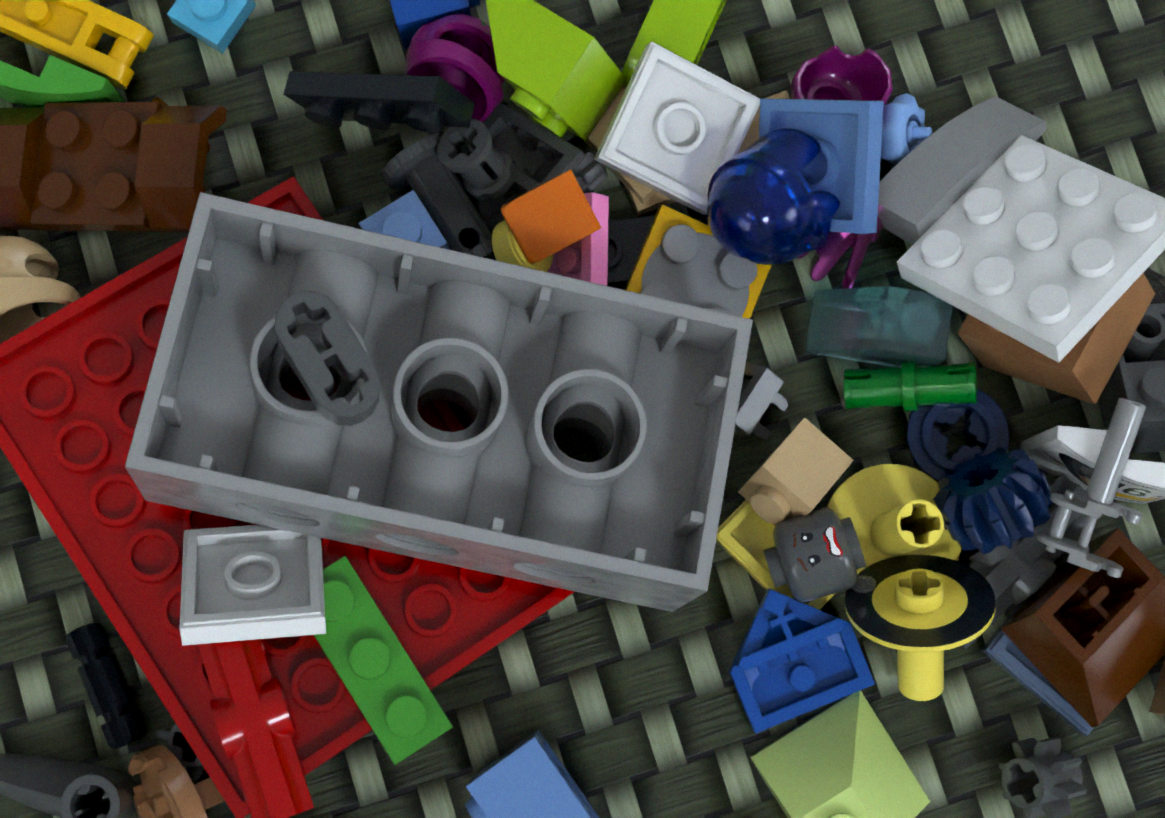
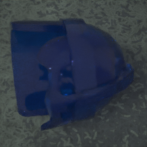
(763, 203)

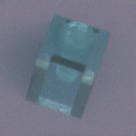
(879, 325)

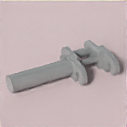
(1100, 491)

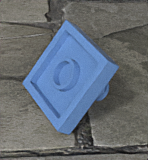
(848, 155)

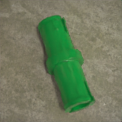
(910, 385)

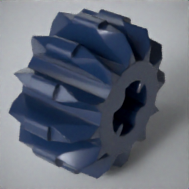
(994, 500)

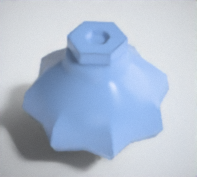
(902, 128)

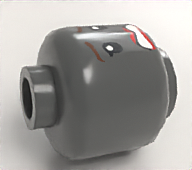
(815, 555)

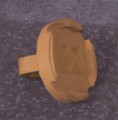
(167, 788)

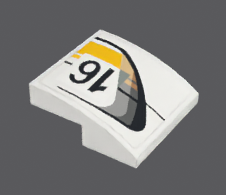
(1074, 454)

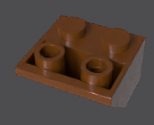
(1095, 630)

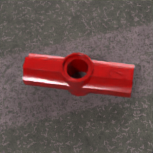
(256, 728)

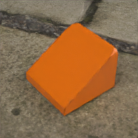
(550, 217)

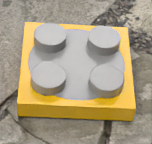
(690, 267)

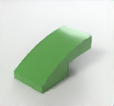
(56, 84)

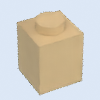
(795, 475)

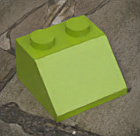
(553, 67)

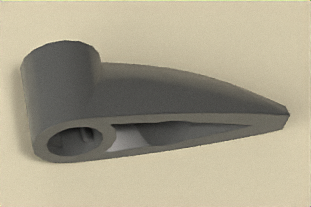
(65, 786)

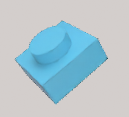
(211, 20)

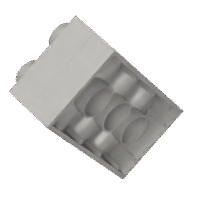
(499, 340)

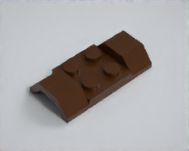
(103, 165)

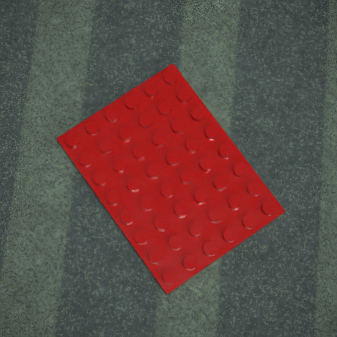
(67, 430)

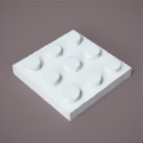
(1039, 246)

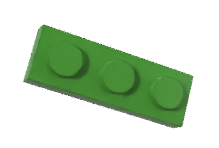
(376, 667)

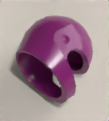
(463, 55)

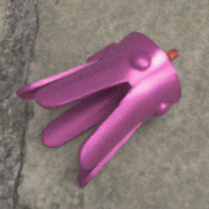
(835, 247)

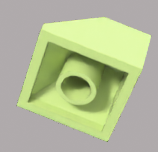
(840, 767)

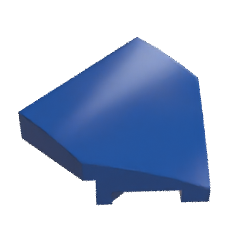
(795, 662)

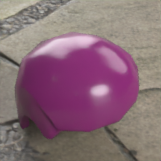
(843, 77)

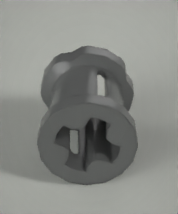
(479, 142)

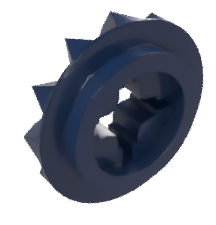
(984, 425)

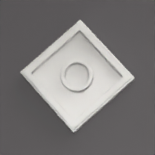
(676, 127)
(250, 585)

